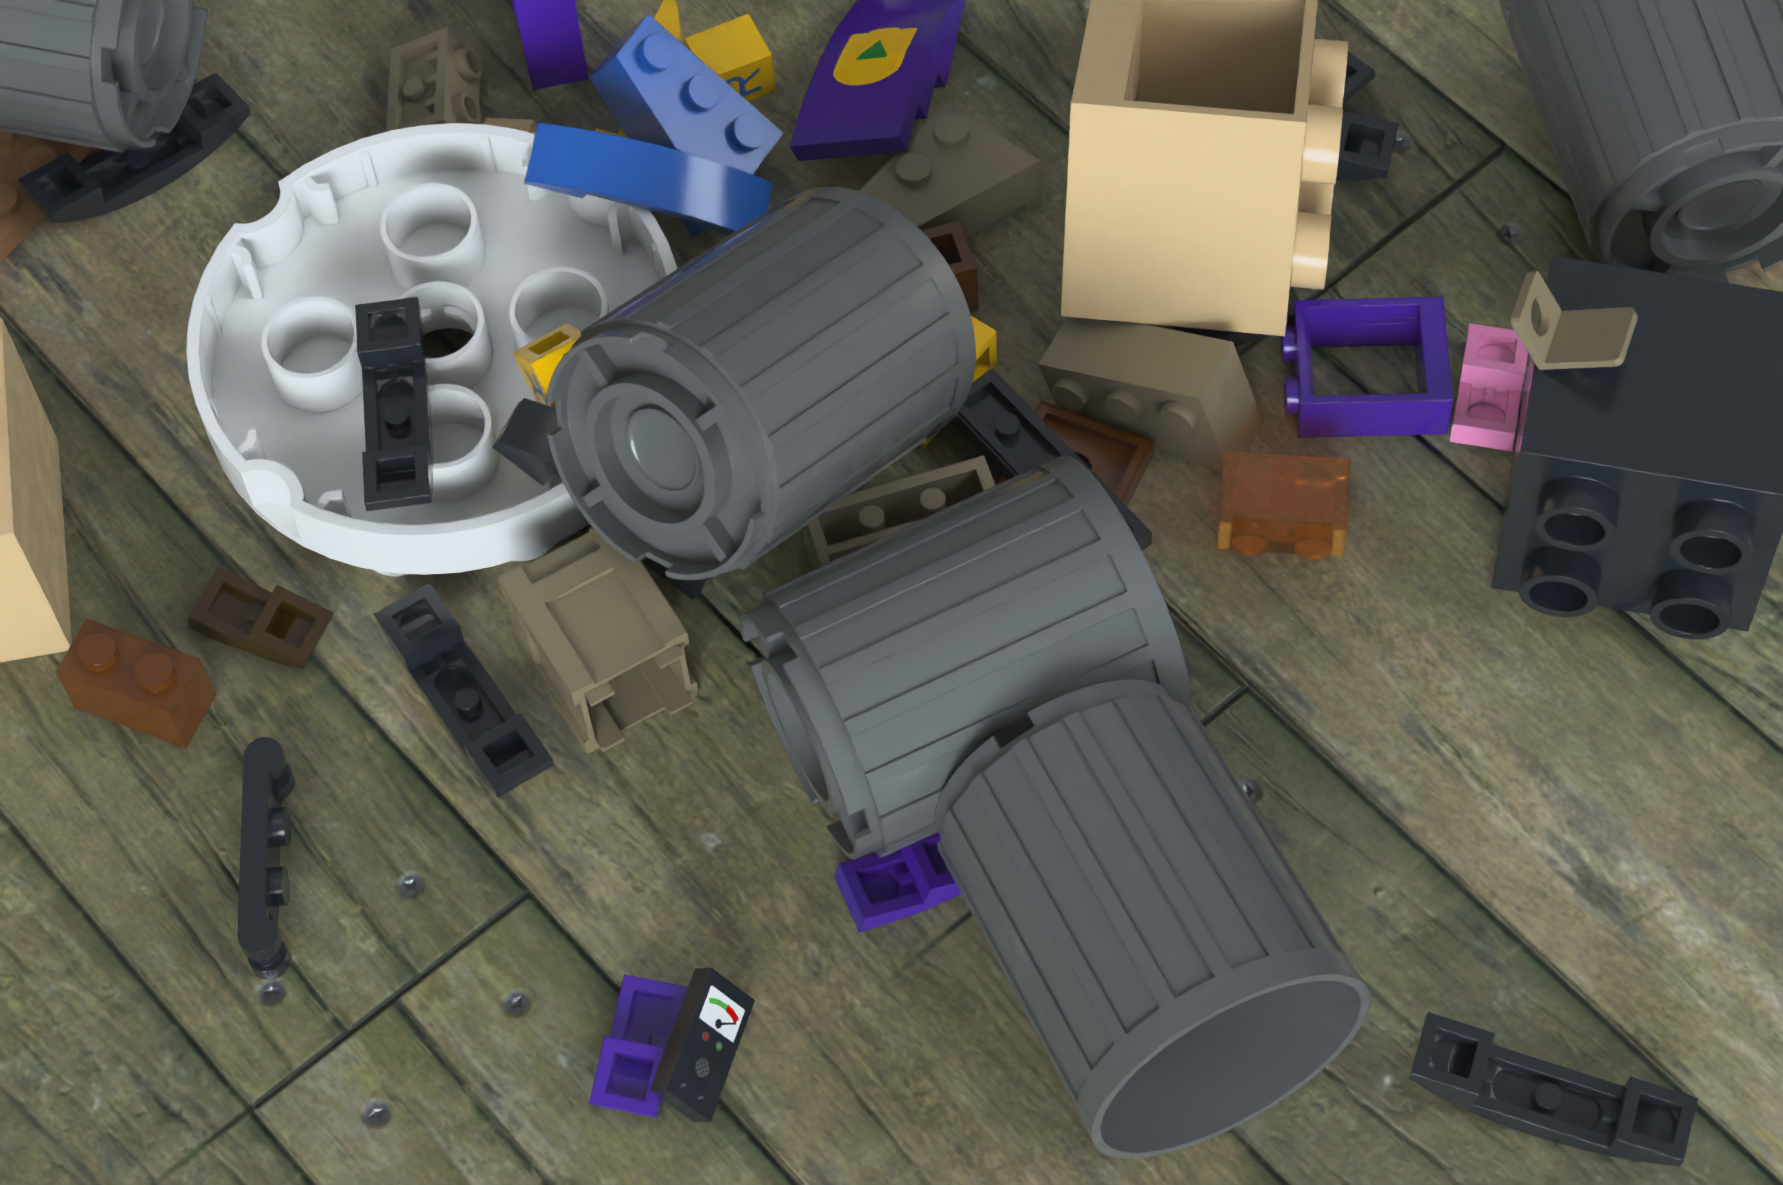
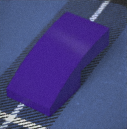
(895, 885)
(636, 1046)

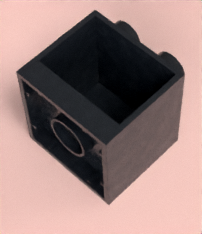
(1655, 474)

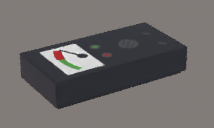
(702, 1045)

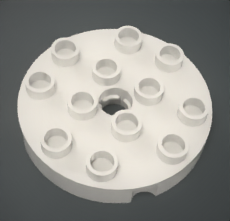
(388, 220)

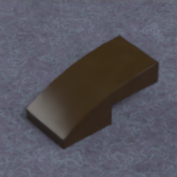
(258, 621)

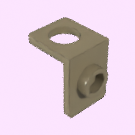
(1572, 336)

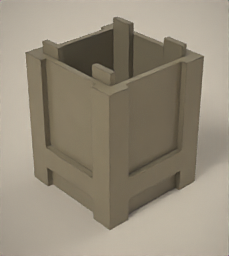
(599, 639)

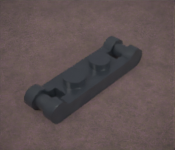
(261, 878)

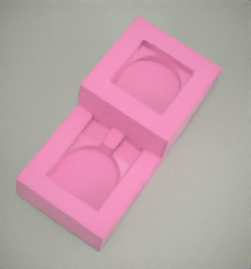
(1489, 388)

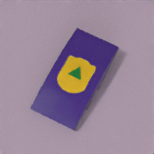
(876, 78)

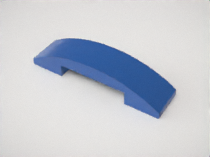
(645, 177)

